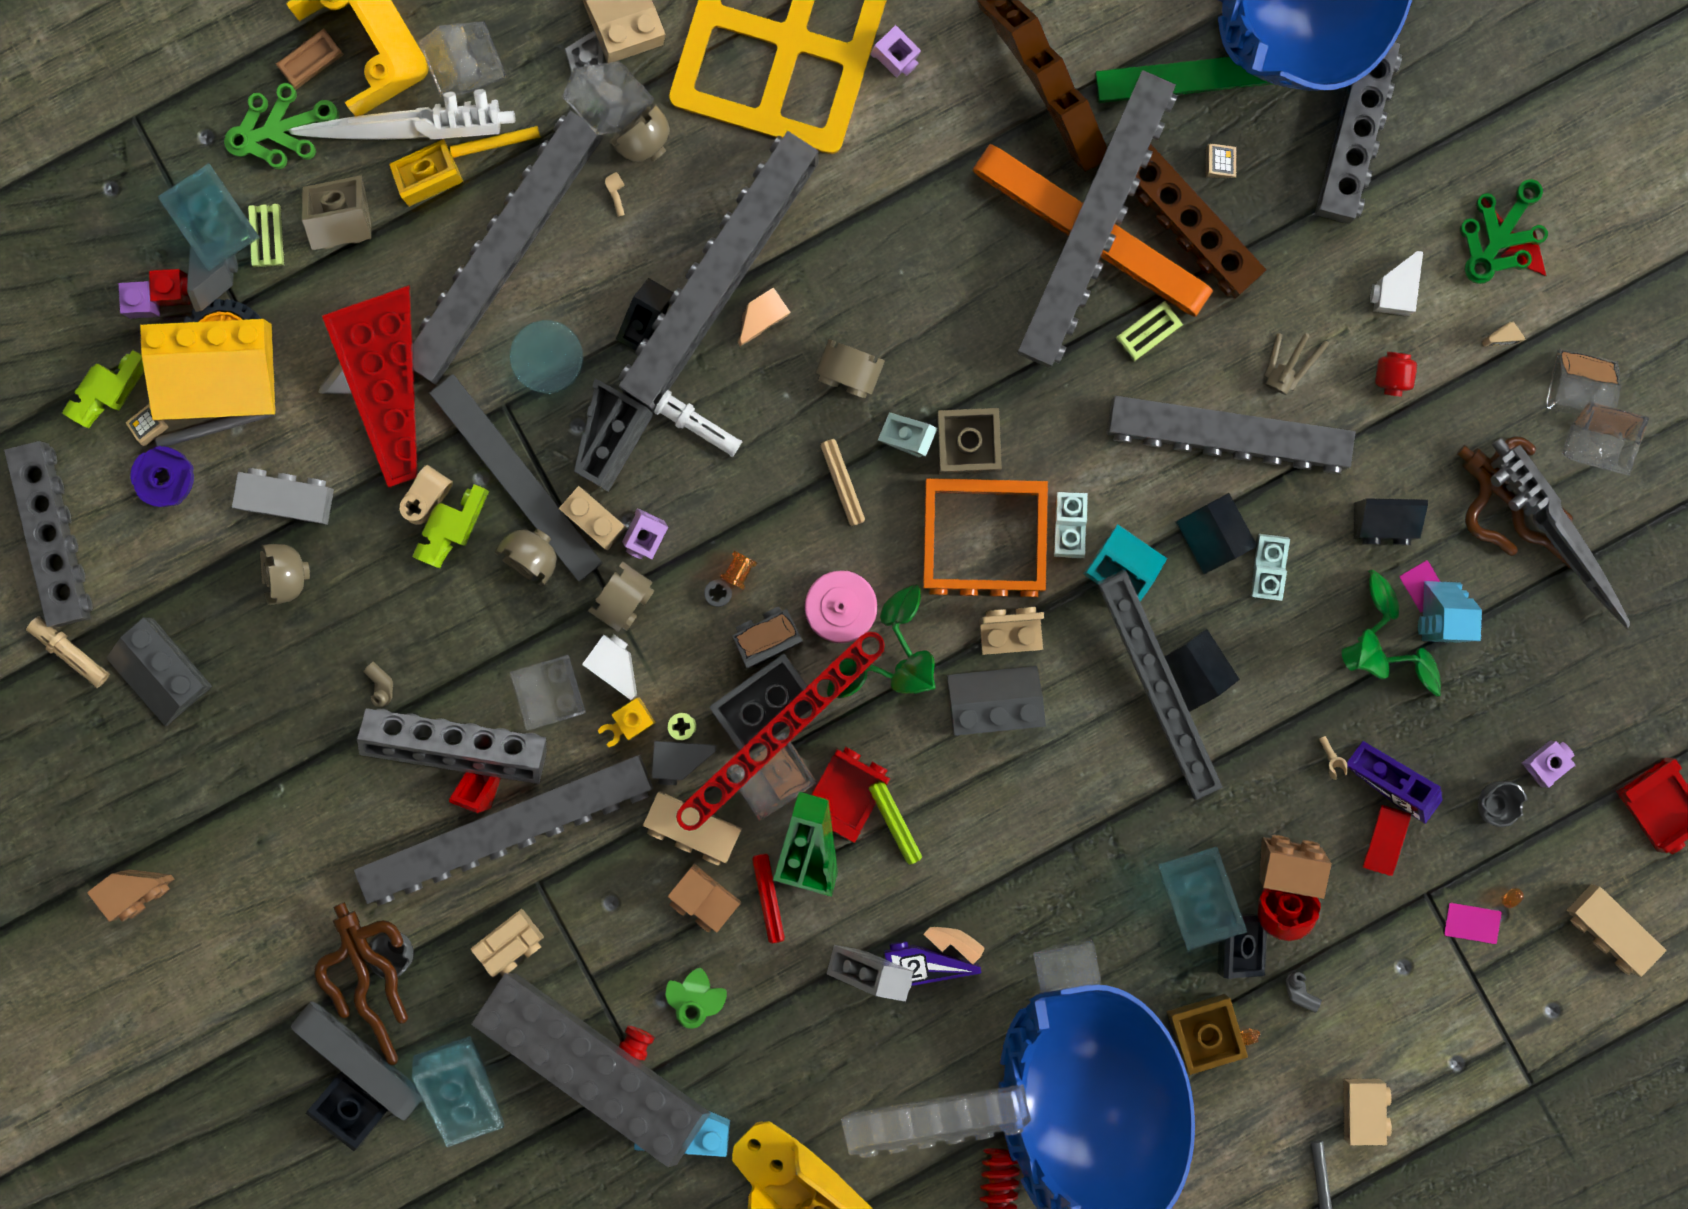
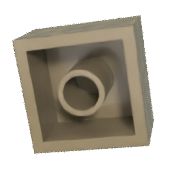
(969, 441)

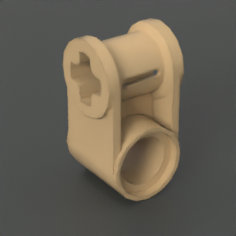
(427, 492)

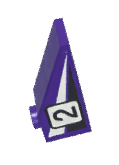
(1396, 782)
(928, 964)

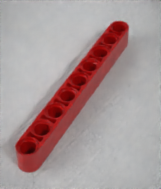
(788, 717)

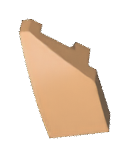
(762, 314)
(965, 944)

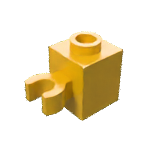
(630, 721)

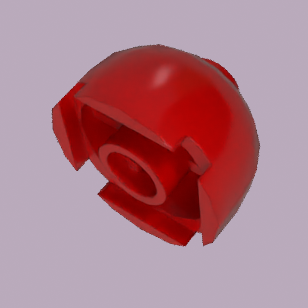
(1287, 914)

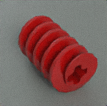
(1000, 1180)

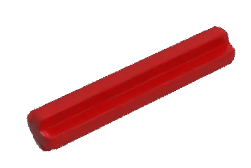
(768, 898)

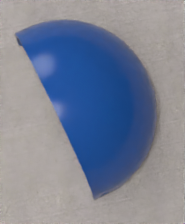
(1310, 41)
(1102, 1102)

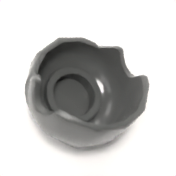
(1501, 803)
(399, 957)

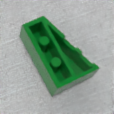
(809, 847)

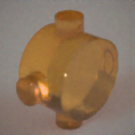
(1512, 898)
(1250, 1036)

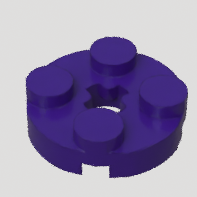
(157, 460)

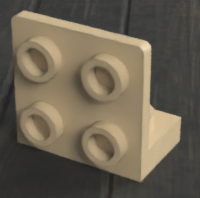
(1011, 632)

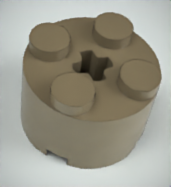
(850, 368)
(621, 598)

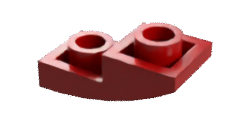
(1387, 840)

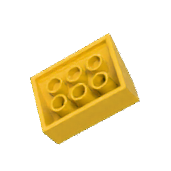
(209, 369)

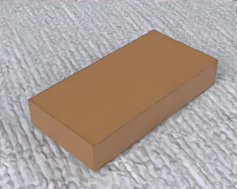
(309, 59)

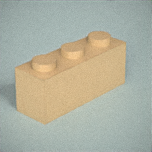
(713, 838)
(1615, 931)

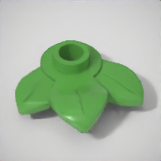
(695, 993)

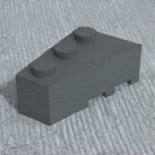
(609, 435)

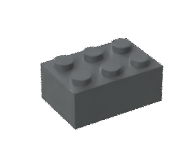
(760, 700)

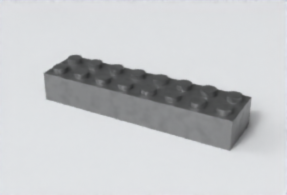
(591, 1069)

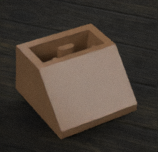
(1294, 866)
(126, 891)

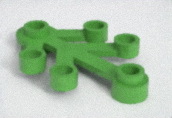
(275, 128)

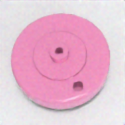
(840, 606)

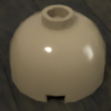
(643, 136)
(529, 554)
(282, 573)

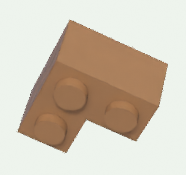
(703, 897)

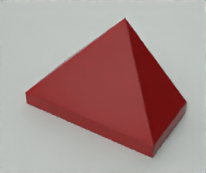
(475, 792)

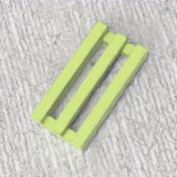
(278, 240)
(1128, 346)

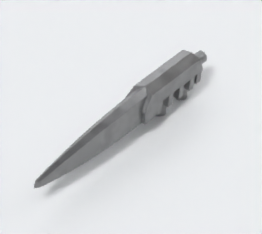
(1551, 518)

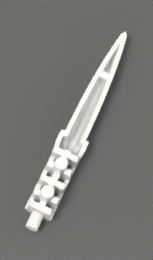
(423, 122)

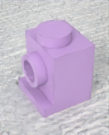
(896, 42)
(647, 546)
(1539, 763)

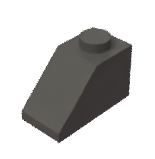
(207, 285)
(677, 760)

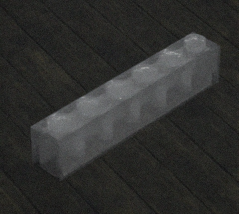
(937, 1120)

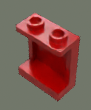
(847, 789)
(1660, 805)

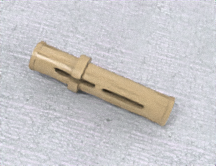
(62, 647)

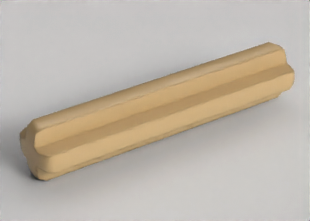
(842, 482)

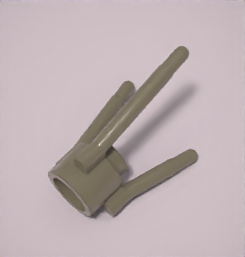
(1282, 377)

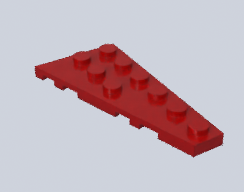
(377, 361)

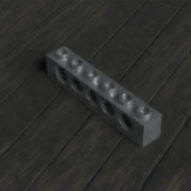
(1331, 201)
(21, 463)
(464, 756)

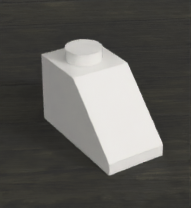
(1398, 289)
(613, 665)

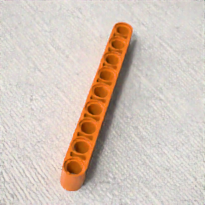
(1062, 211)

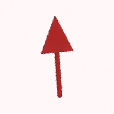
(1537, 262)

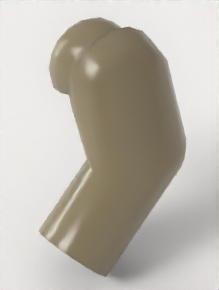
(383, 685)

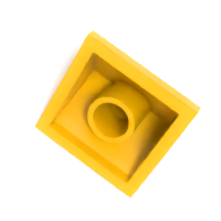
(425, 173)

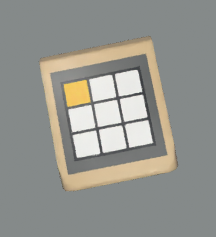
(1220, 161)
(1506, 335)
(144, 427)

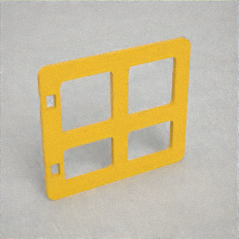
(791, 40)

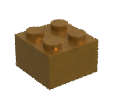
(1207, 1034)

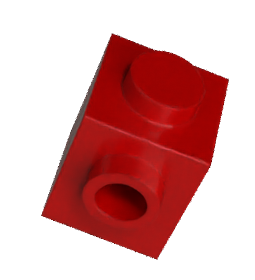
(169, 287)

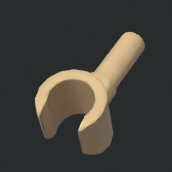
(614, 183)
(1332, 757)

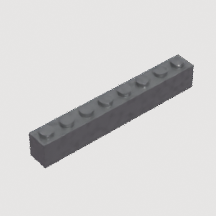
(1230, 433)

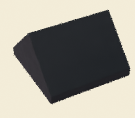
(1216, 533)
(1200, 670)
(1244, 953)
(347, 1111)

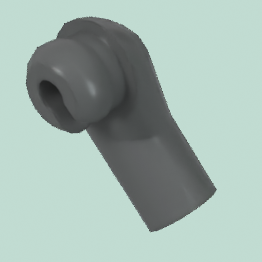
(1298, 993)

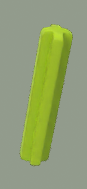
(895, 822)

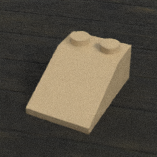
(625, 27)

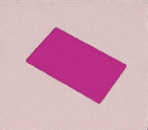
(1414, 582)
(1473, 923)

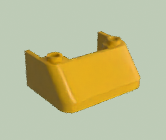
(400, 58)

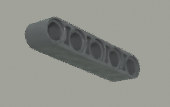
(357, 1060)

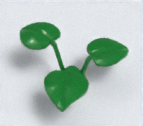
(1368, 653)
(910, 674)

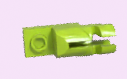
(104, 387)
(450, 525)

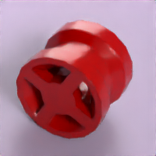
(636, 1042)

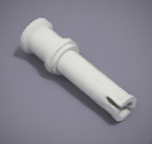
(684, 416)

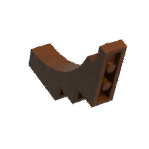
(1050, 77)

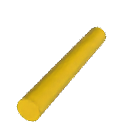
(495, 141)

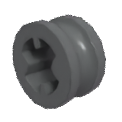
(712, 585)

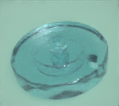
(546, 356)

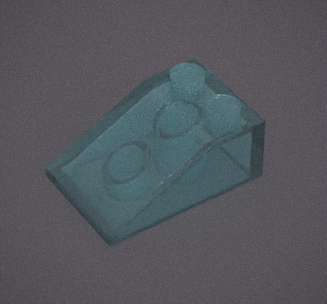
(208, 216)
(1202, 898)
(457, 1091)

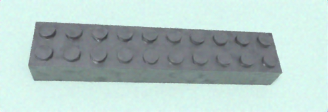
(720, 270)

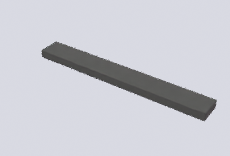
(516, 477)
(1159, 684)

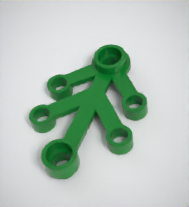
(1500, 236)

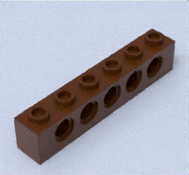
(1227, 245)

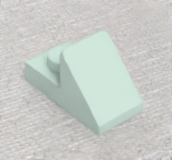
(907, 434)

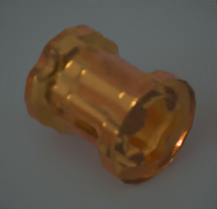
(738, 570)

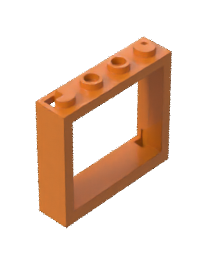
(999, 487)

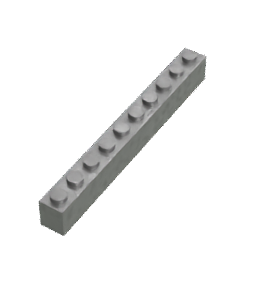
(1096, 220)
(503, 246)
(503, 829)

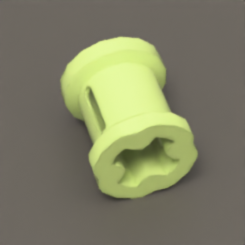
(675, 720)

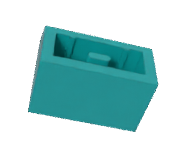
(1130, 554)

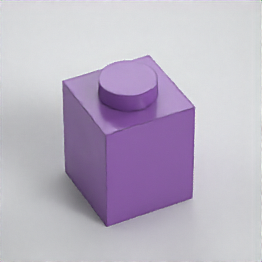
(135, 300)

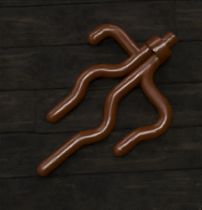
(1479, 466)
(357, 948)

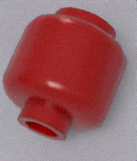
(1396, 373)

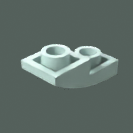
(1070, 525)
(1270, 566)

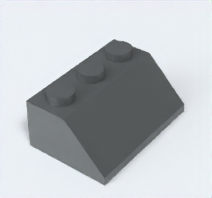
(157, 670)
(996, 700)

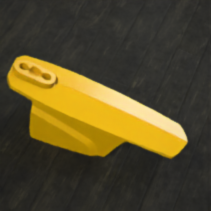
(798, 1183)

